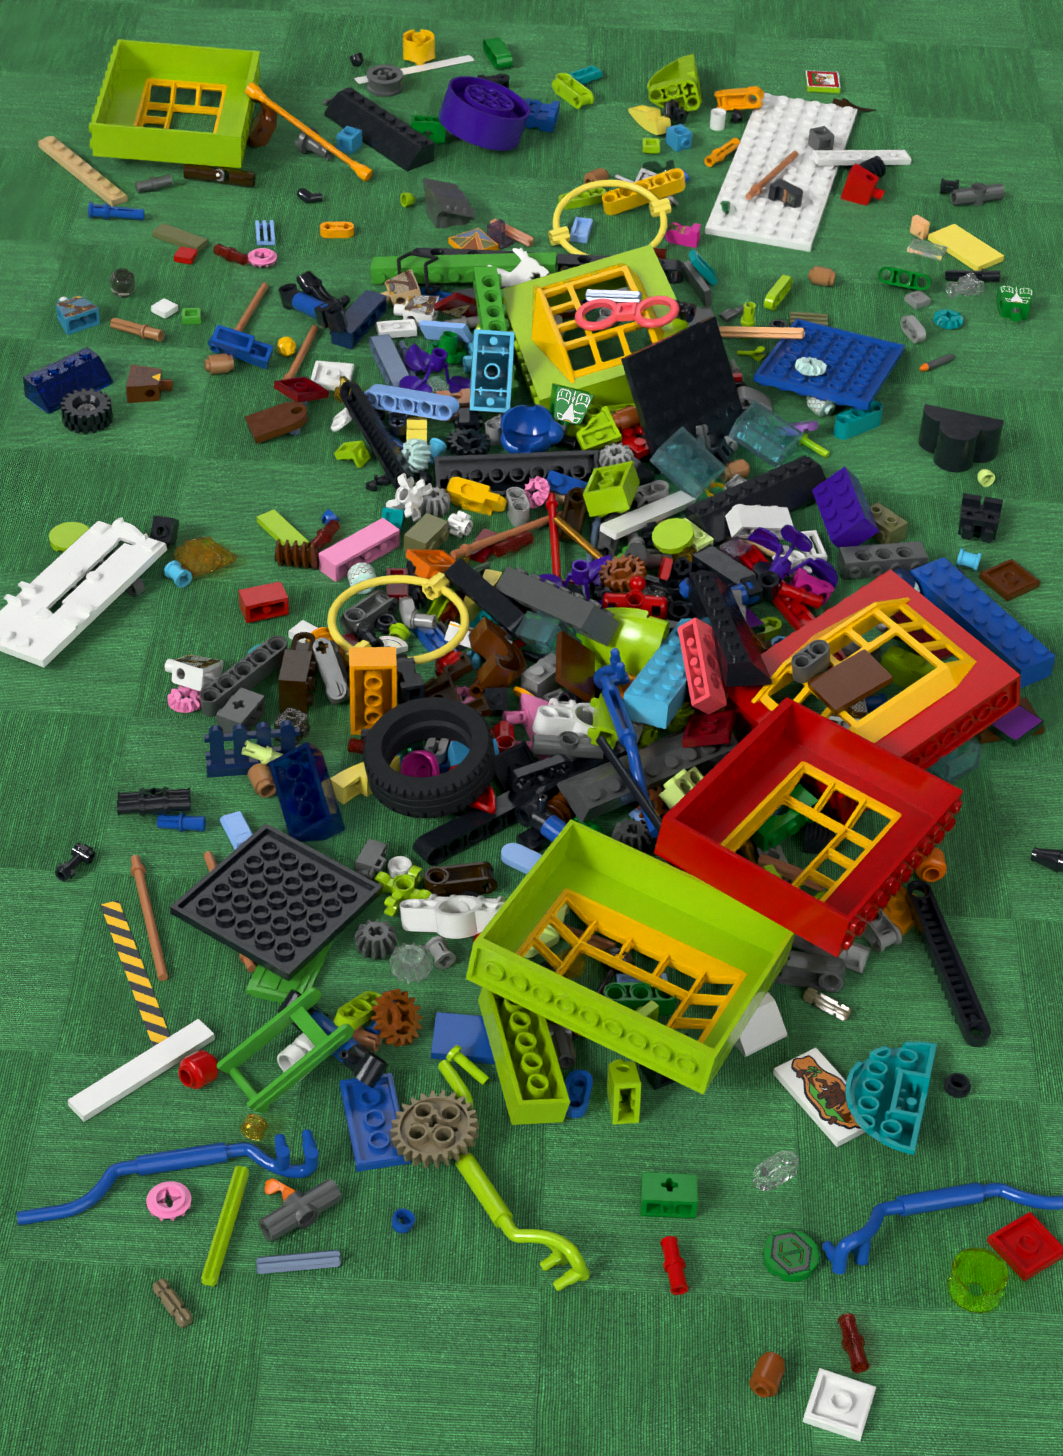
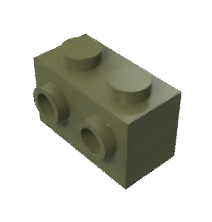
(890, 526)
(427, 533)

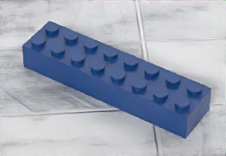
(984, 619)

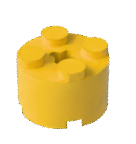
(418, 46)

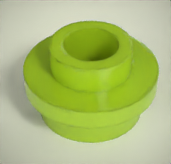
(400, 631)

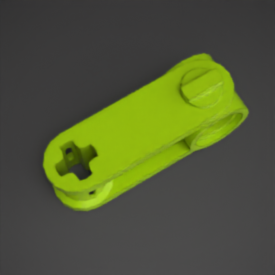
(572, 90)

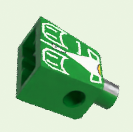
(1014, 302)
(568, 405)

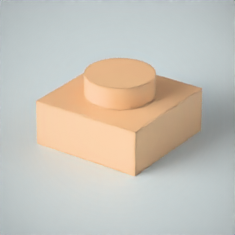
(919, 227)

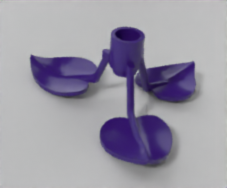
(419, 360)
(782, 565)
(582, 574)

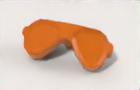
(273, 1186)

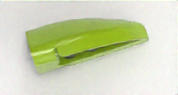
(677, 82)
(635, 639)

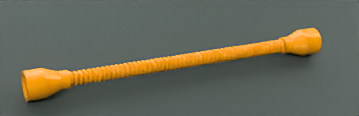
(361, 170)

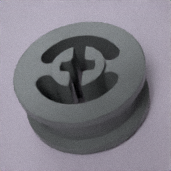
(384, 80)

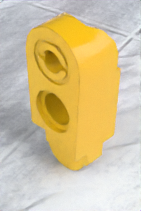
(474, 496)

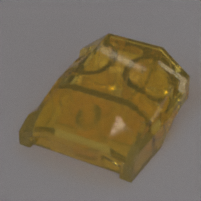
(203, 556)

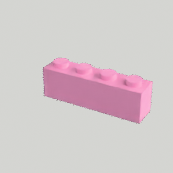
(362, 546)

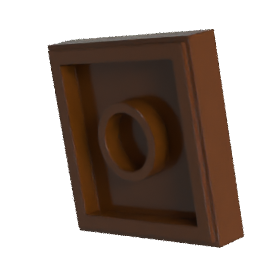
(1009, 580)

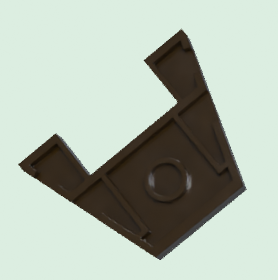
(445, 688)

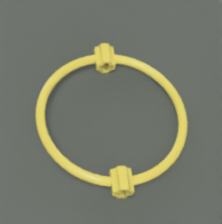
(657, 208)
(431, 587)

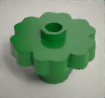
(449, 342)

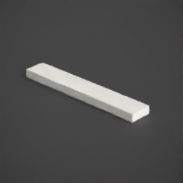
(850, 157)
(651, 512)
(141, 1070)

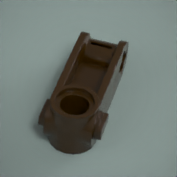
(574, 512)
(460, 878)

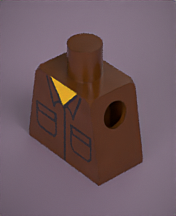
(146, 384)

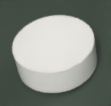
(399, 865)

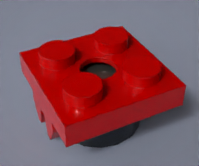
(637, 443)

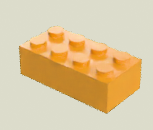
(371, 685)

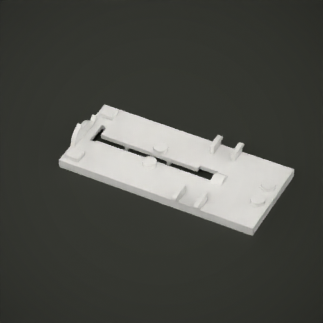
(36, 633)

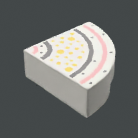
(390, 641)

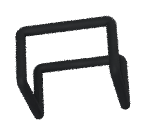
(433, 258)

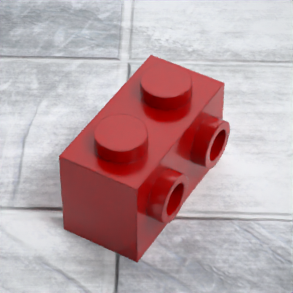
(263, 602)

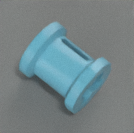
(436, 448)
(968, 559)
(180, 576)

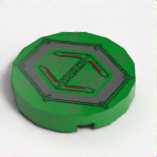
(790, 1255)

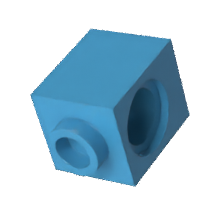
(678, 137)
(349, 140)

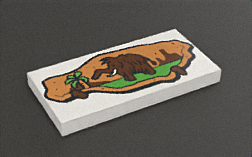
(821, 1094)

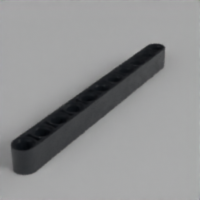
(479, 825)

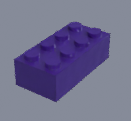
(845, 509)

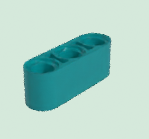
(857, 421)

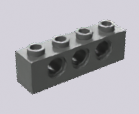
(874, 560)

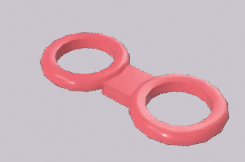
(627, 312)

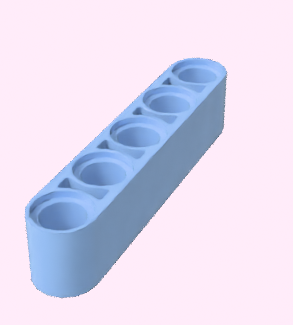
(419, 402)

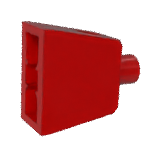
(861, 186)

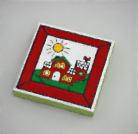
(822, 81)

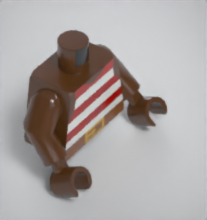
(262, 126)

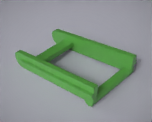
(323, 1048)

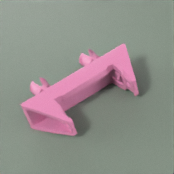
(525, 715)

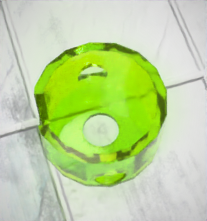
(980, 1268)

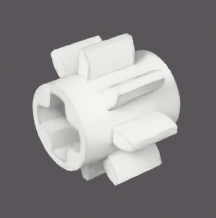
(460, 524)

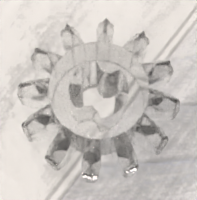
(411, 962)

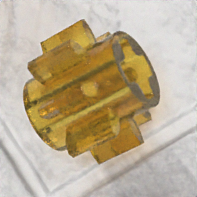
(576, 968)

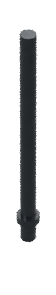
(629, 782)

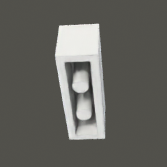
(745, 519)

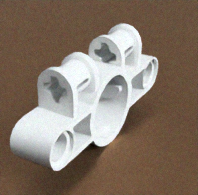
(569, 716)
(449, 916)

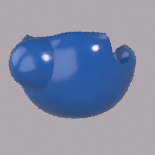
(529, 429)

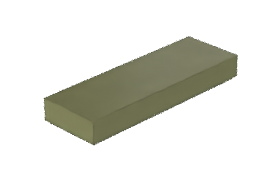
(179, 237)

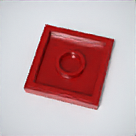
(1026, 1246)

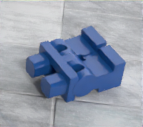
(542, 115)

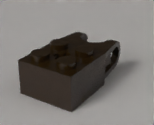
(297, 675)

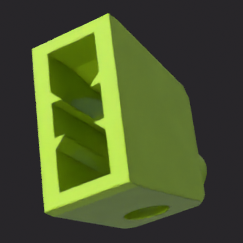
(625, 1080)

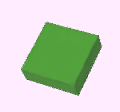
(191, 316)

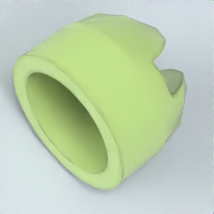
(985, 477)

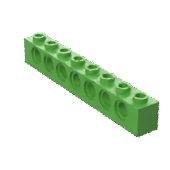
(490, 306)

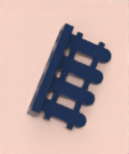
(232, 762)

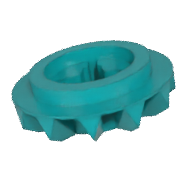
(942, 318)

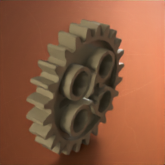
(434, 1129)

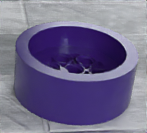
(484, 113)

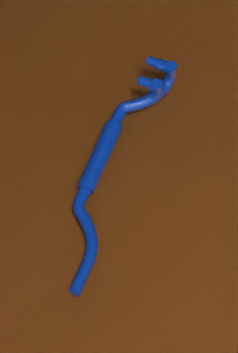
(607, 679)
(183, 1159)
(925, 1202)

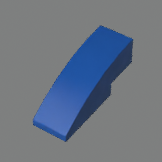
(242, 346)

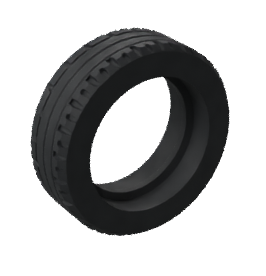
(436, 794)

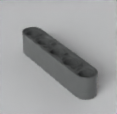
(244, 674)

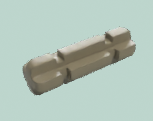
(827, 1004)
(172, 1302)

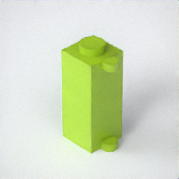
(602, 723)

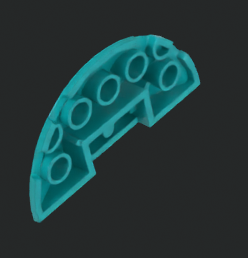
(891, 1093)

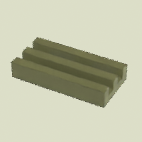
(811, 317)

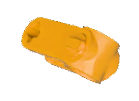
(740, 98)

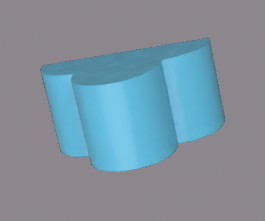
(491, 371)

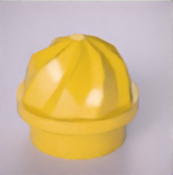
(286, 346)

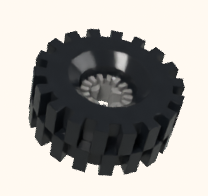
(86, 411)

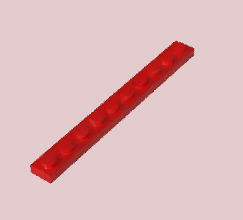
(794, 613)

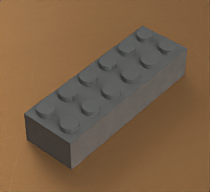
(573, 610)

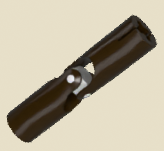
(207, 174)

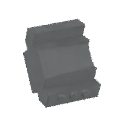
(446, 204)

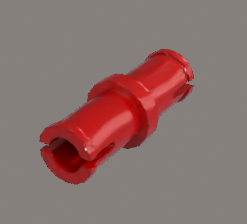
(800, 595)
(674, 1265)

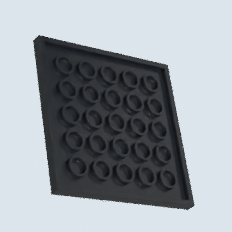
(683, 384)
(276, 901)

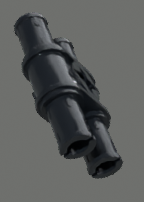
(154, 801)

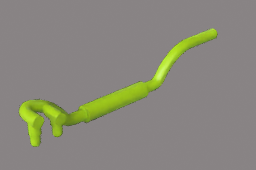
(562, 1249)

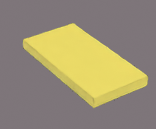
(966, 247)

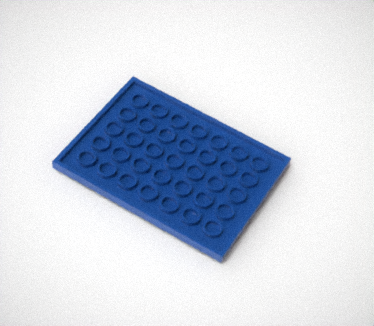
(853, 361)

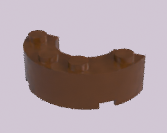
(503, 660)

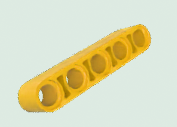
(660, 185)

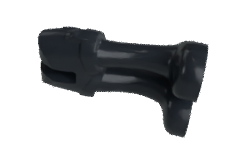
(313, 286)

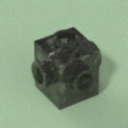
(300, 721)

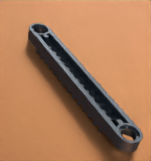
(375, 432)
(947, 964)

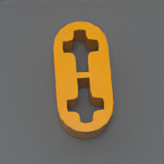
(337, 229)

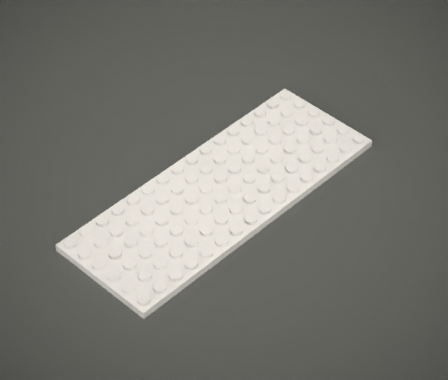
(769, 137)

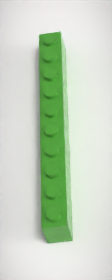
(453, 267)

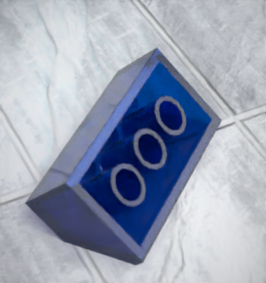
(71, 373)
(306, 794)

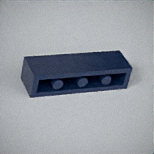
(360, 319)

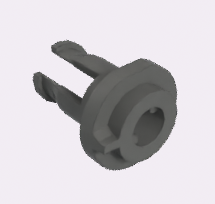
(307, 144)
(651, 557)

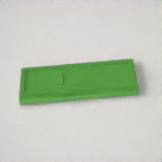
(272, 987)

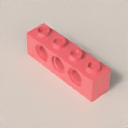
(702, 666)

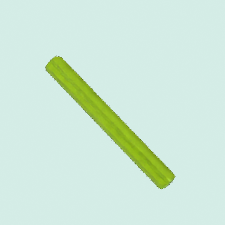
(225, 1226)

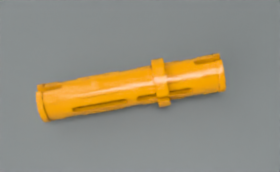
(713, 158)

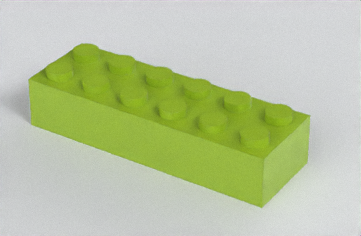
(524, 1061)

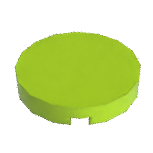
(66, 534)
(673, 535)

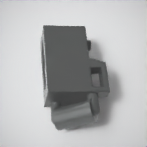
(371, 858)

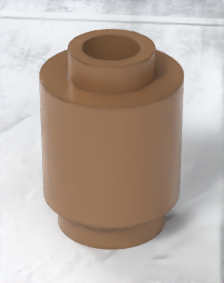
(596, 175)
(822, 276)
(219, 363)
(735, 467)
(262, 780)

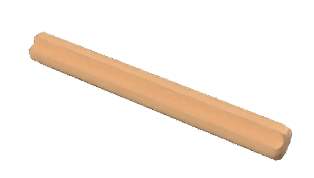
(761, 332)

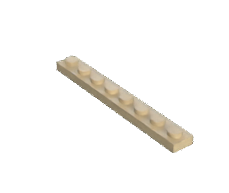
(82, 171)

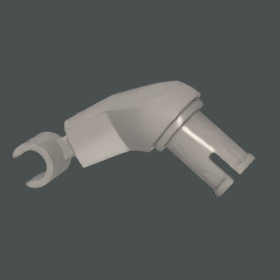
(412, 618)

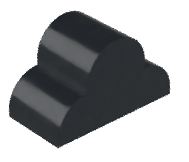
(959, 437)

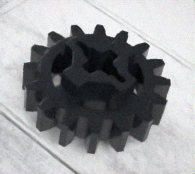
(468, 442)

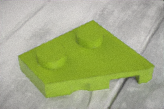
(599, 432)

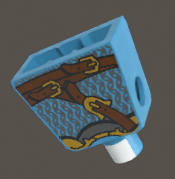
(76, 314)

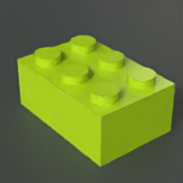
(611, 489)

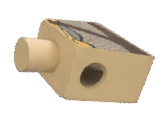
(401, 287)

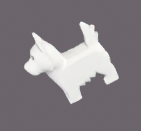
(525, 271)

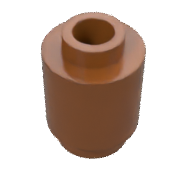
(625, 417)
(767, 1375)

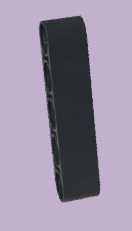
(485, 596)

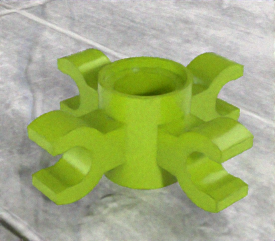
(401, 888)

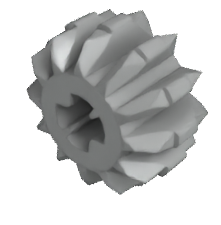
(615, 454)
(435, 503)

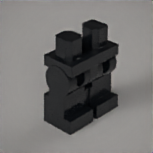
(978, 519)
(409, 683)

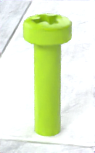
(814, 446)
(466, 1064)

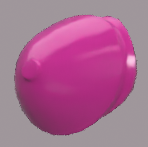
(420, 764)

